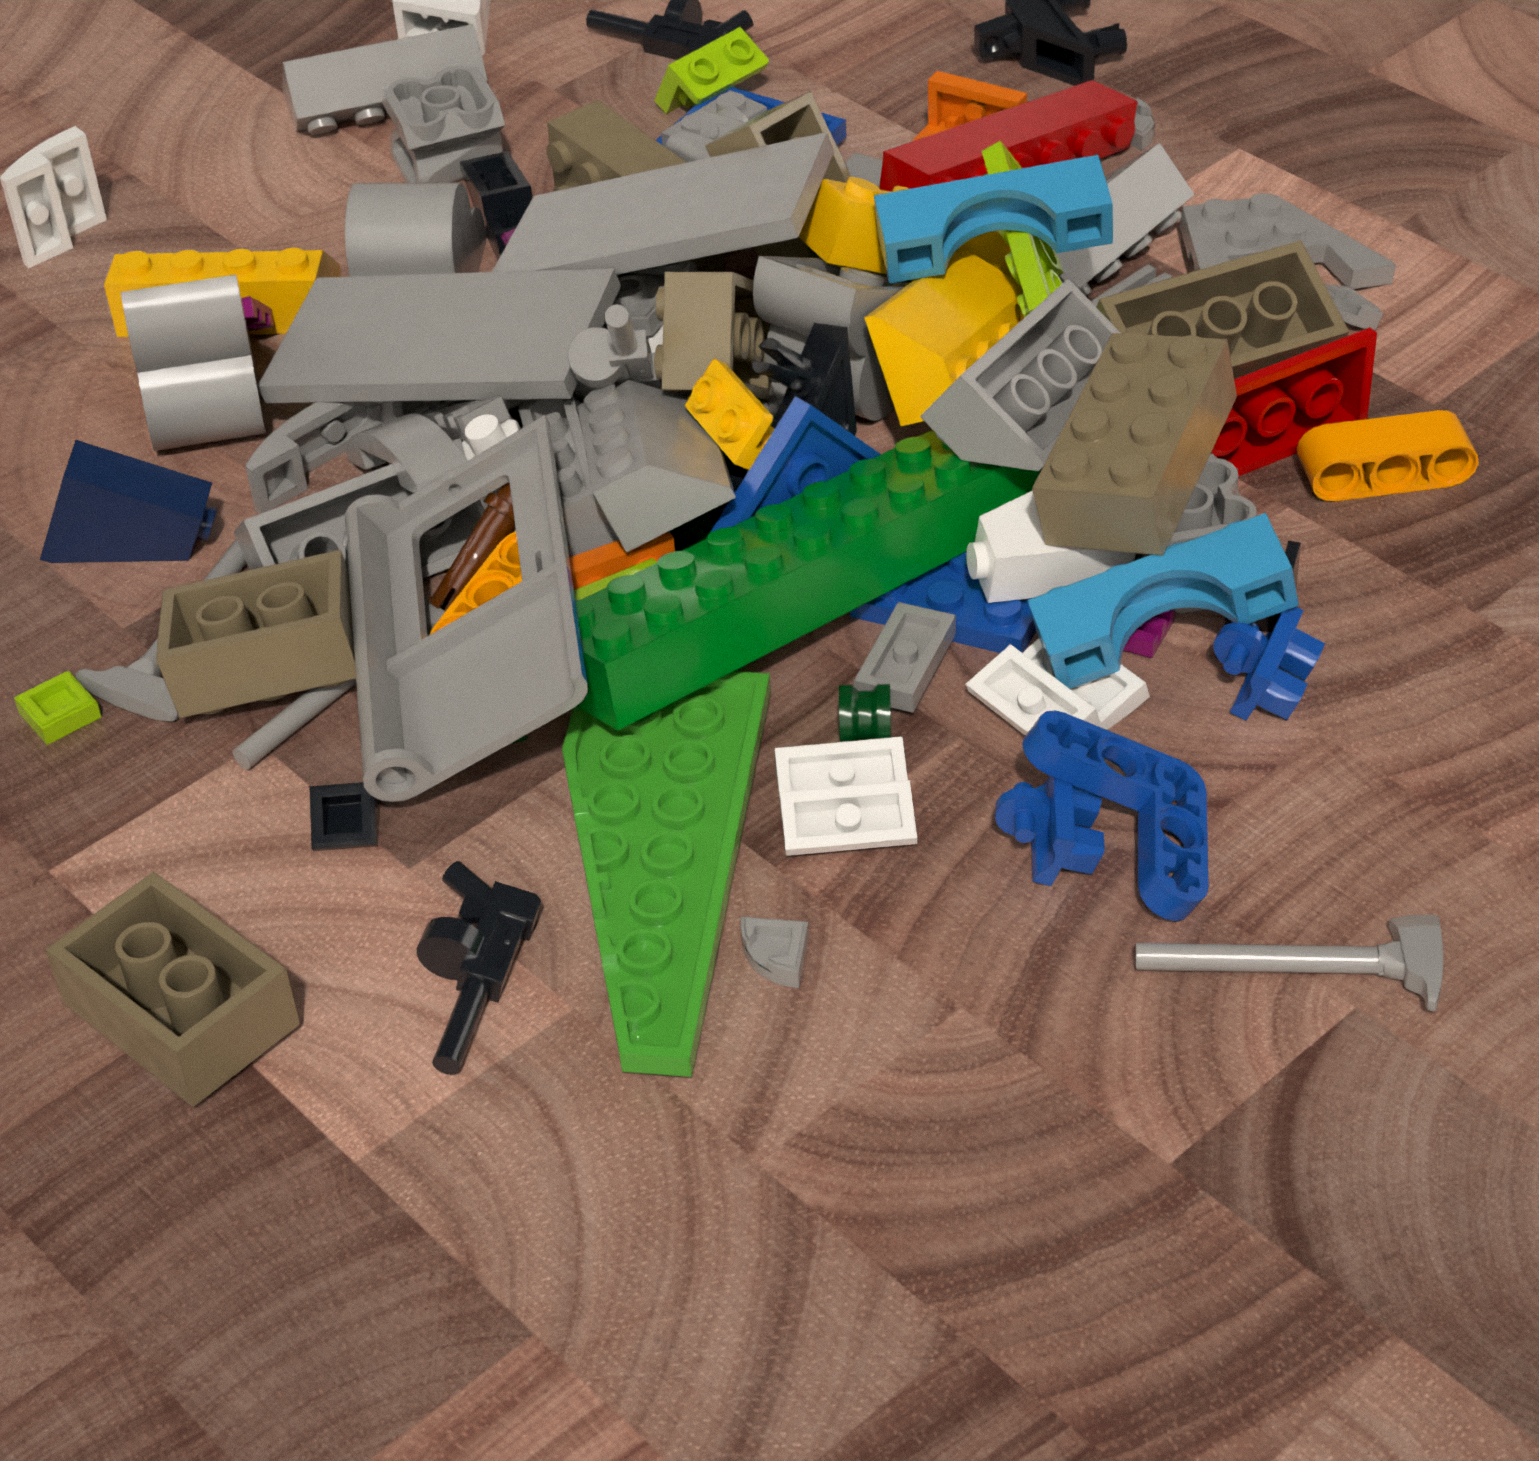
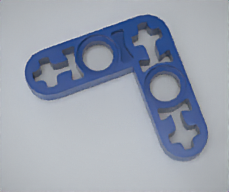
(1153, 780)

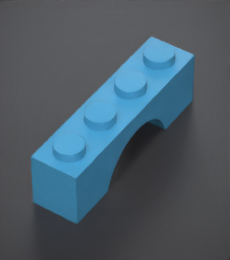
(1055, 201)
(1228, 571)

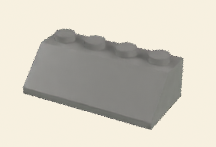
(351, 81)
(1143, 199)
(1024, 386)
(649, 461)
(318, 525)

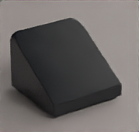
(343, 817)

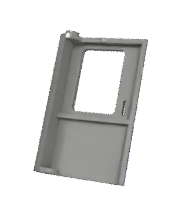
(492, 673)

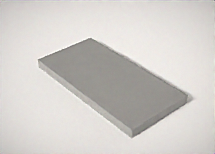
(673, 211)
(438, 336)

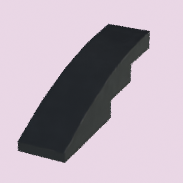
(499, 192)

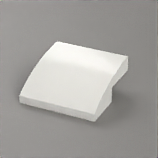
(52, 196)
(1024, 687)
(845, 796)

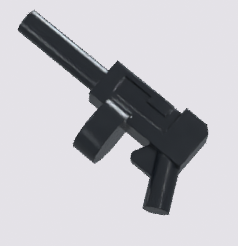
(674, 33)
(474, 955)

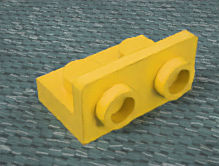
(730, 414)

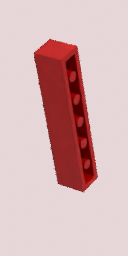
(1043, 131)

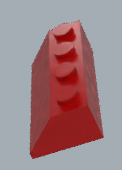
(1293, 397)

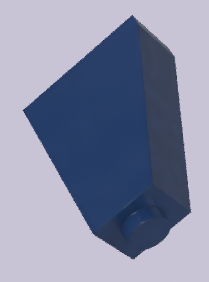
(125, 510)

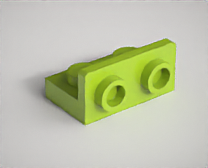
(710, 71)

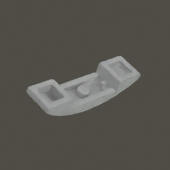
(310, 440)
(412, 444)

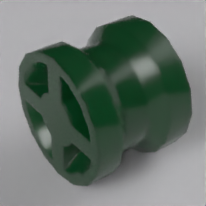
(864, 713)

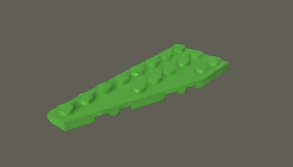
(659, 851)

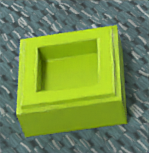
(57, 707)

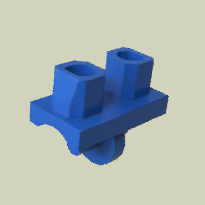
(1249, 651)
(1049, 821)

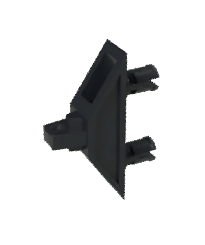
(1048, 40)
(816, 376)

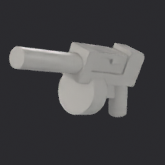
(612, 355)

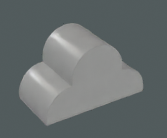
(412, 229)
(807, 291)
(193, 362)

